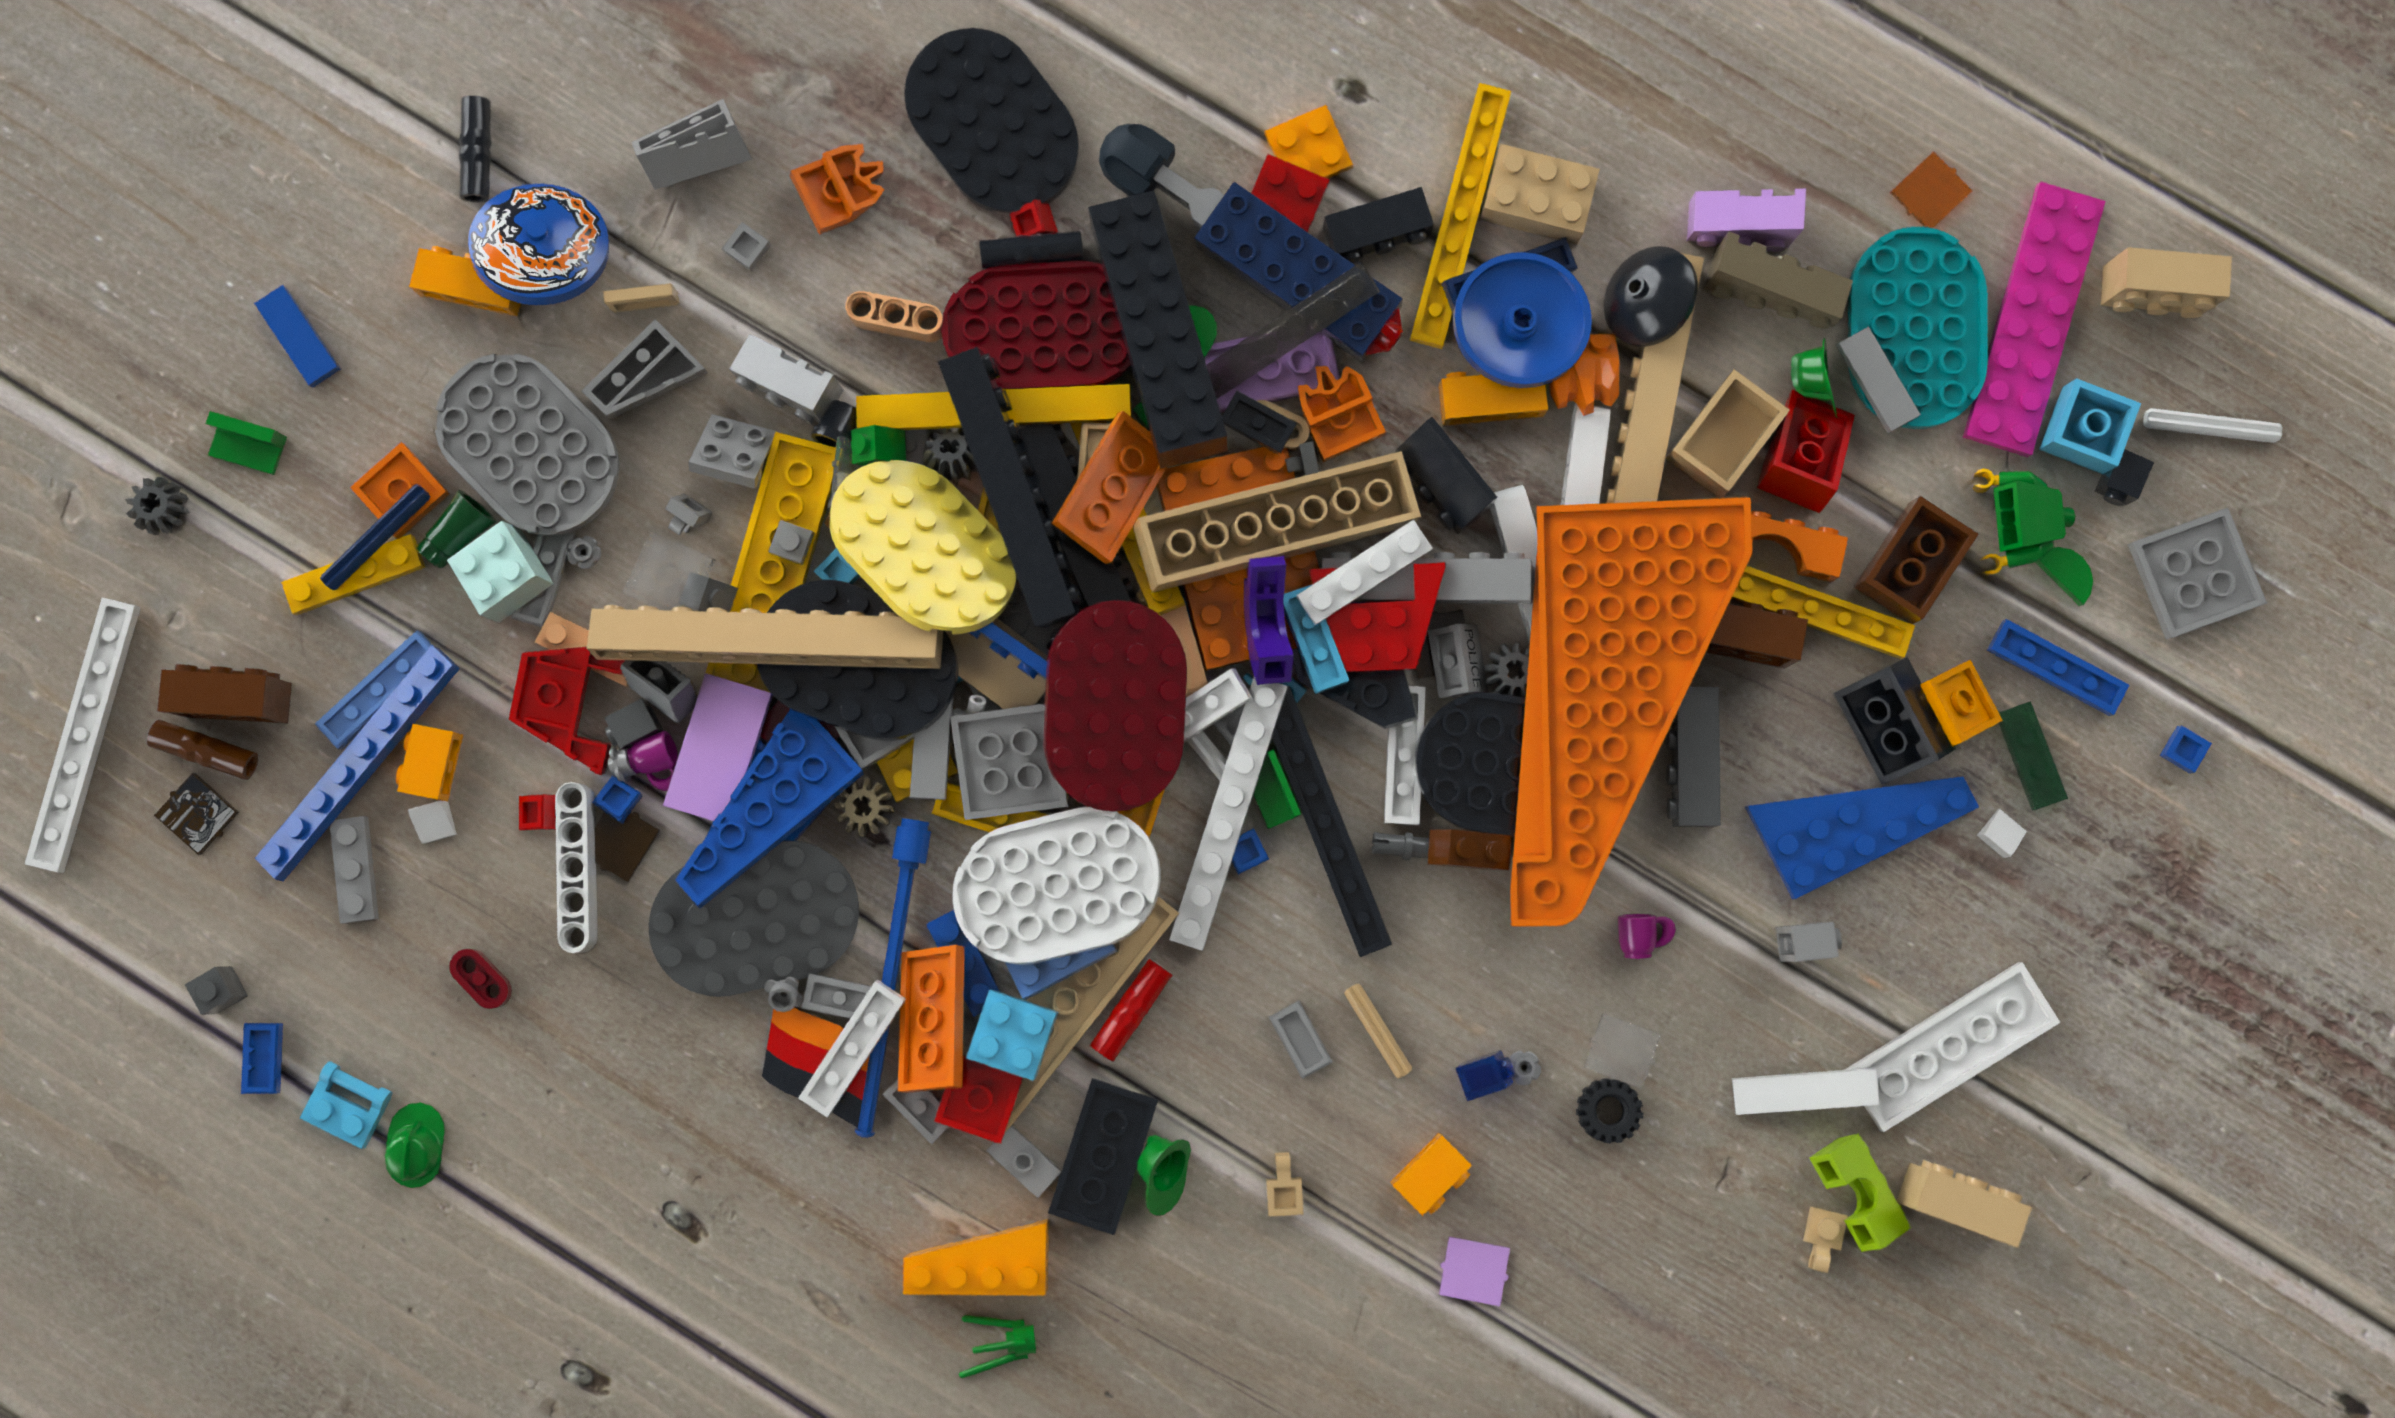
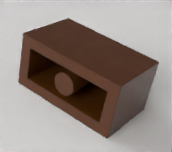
(1469, 849)

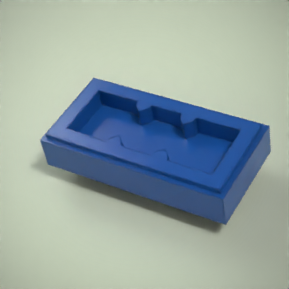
(262, 1058)

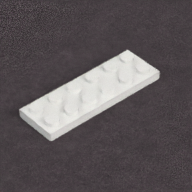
(1956, 1044)

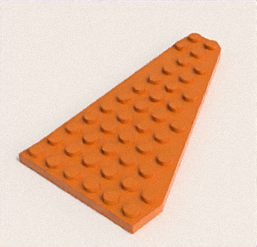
(1614, 644)

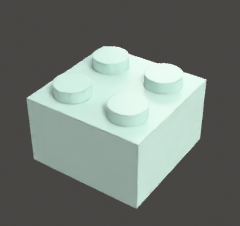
(500, 571)

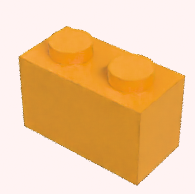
(429, 762)
(1431, 1175)

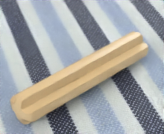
(1378, 1030)

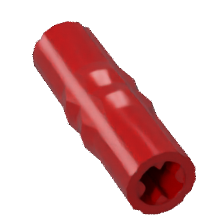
(1131, 1010)

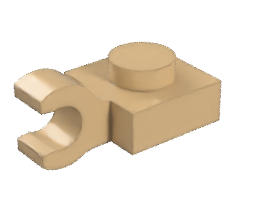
(1284, 1193)
(1825, 1231)

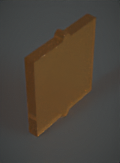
(1931, 191)

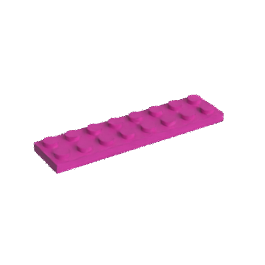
(2034, 318)

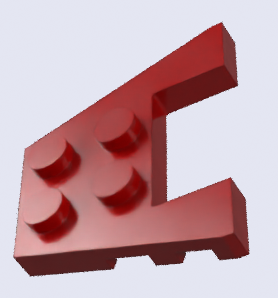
(1386, 633)
(552, 697)

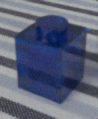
(1485, 1075)

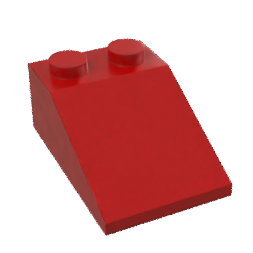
(1807, 453)

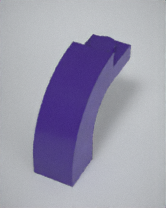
(1265, 621)

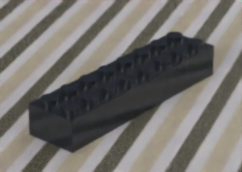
(1158, 329)
(1010, 487)

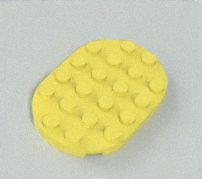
(922, 546)

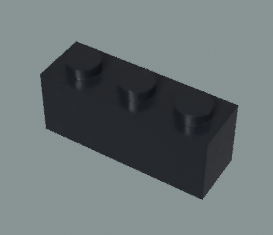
(1379, 225)

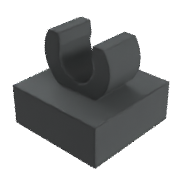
(1307, 462)

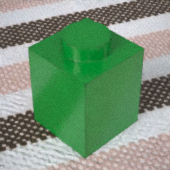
(877, 444)

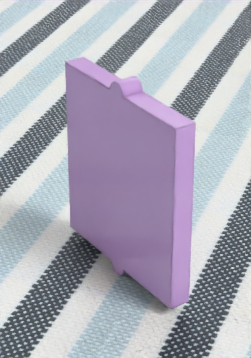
(1474, 1271)

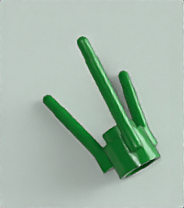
(1019, 1340)

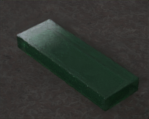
(2031, 756)

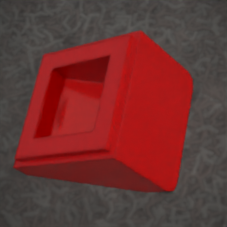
(1033, 219)
(537, 812)

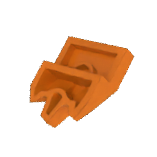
(838, 186)
(1592, 377)
(1339, 412)

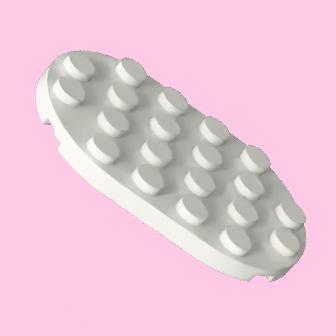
(1056, 886)

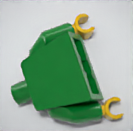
(2026, 515)

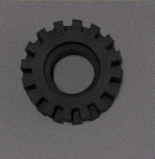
(1630, 1104)

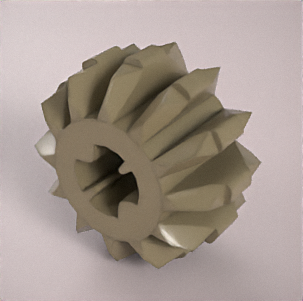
(876, 804)

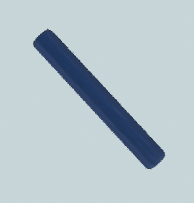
(375, 537)

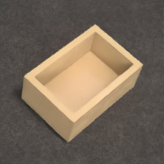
(1539, 194)
(2166, 282)
(1727, 434)
(1965, 1202)

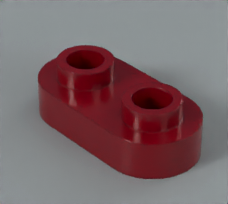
(481, 979)

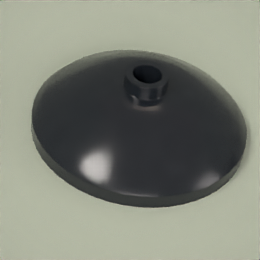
(1659, 305)

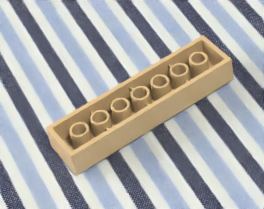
(1276, 521)

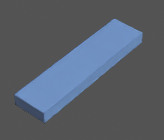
(361, 703)

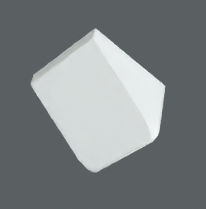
(433, 821)
(2002, 834)

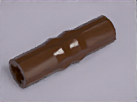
(202, 749)

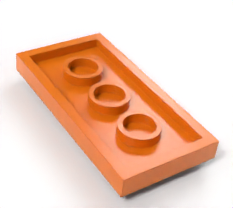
(1111, 489)
(931, 1019)

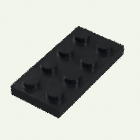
(1103, 1156)

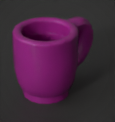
(654, 755)
(1639, 934)

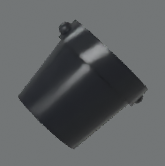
(836, 422)

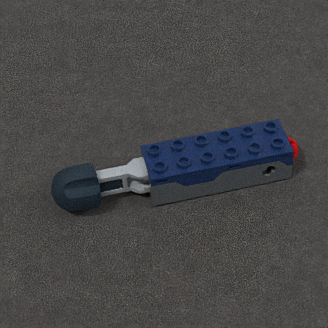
(1252, 240)

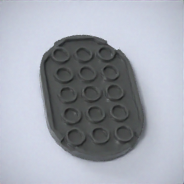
(771, 923)

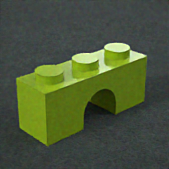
(1877, 1215)

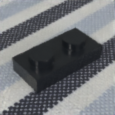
(1258, 422)

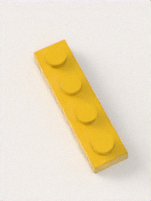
(386, 564)

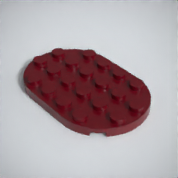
(1039, 324)
(1115, 705)

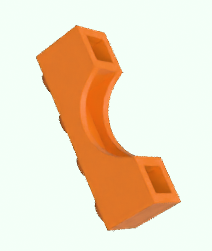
(1815, 552)

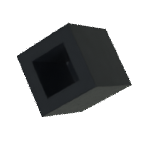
(2126, 481)

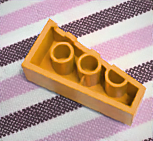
(987, 1264)

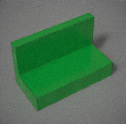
(245, 443)
(1274, 794)

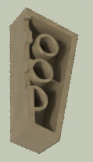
(1777, 283)

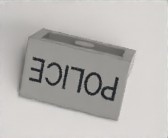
(1457, 660)

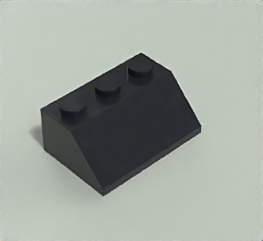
(1446, 477)
(1894, 721)

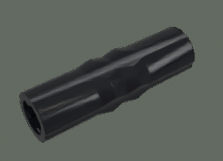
(475, 149)
(1031, 249)

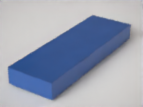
(297, 336)

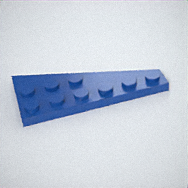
(777, 795)
(1837, 833)

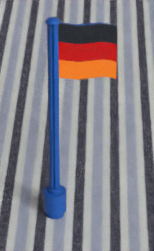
(802, 1040)

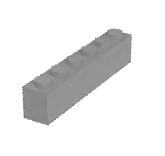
(1465, 580)

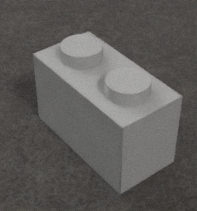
(1808, 941)

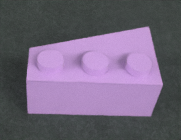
(1759, 219)

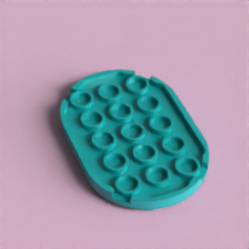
(1929, 317)

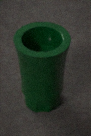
(455, 529)

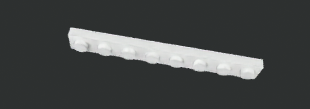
(82, 735)
(1228, 814)

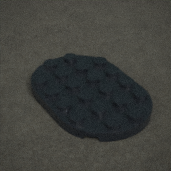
(991, 120)
(862, 700)
(1472, 761)

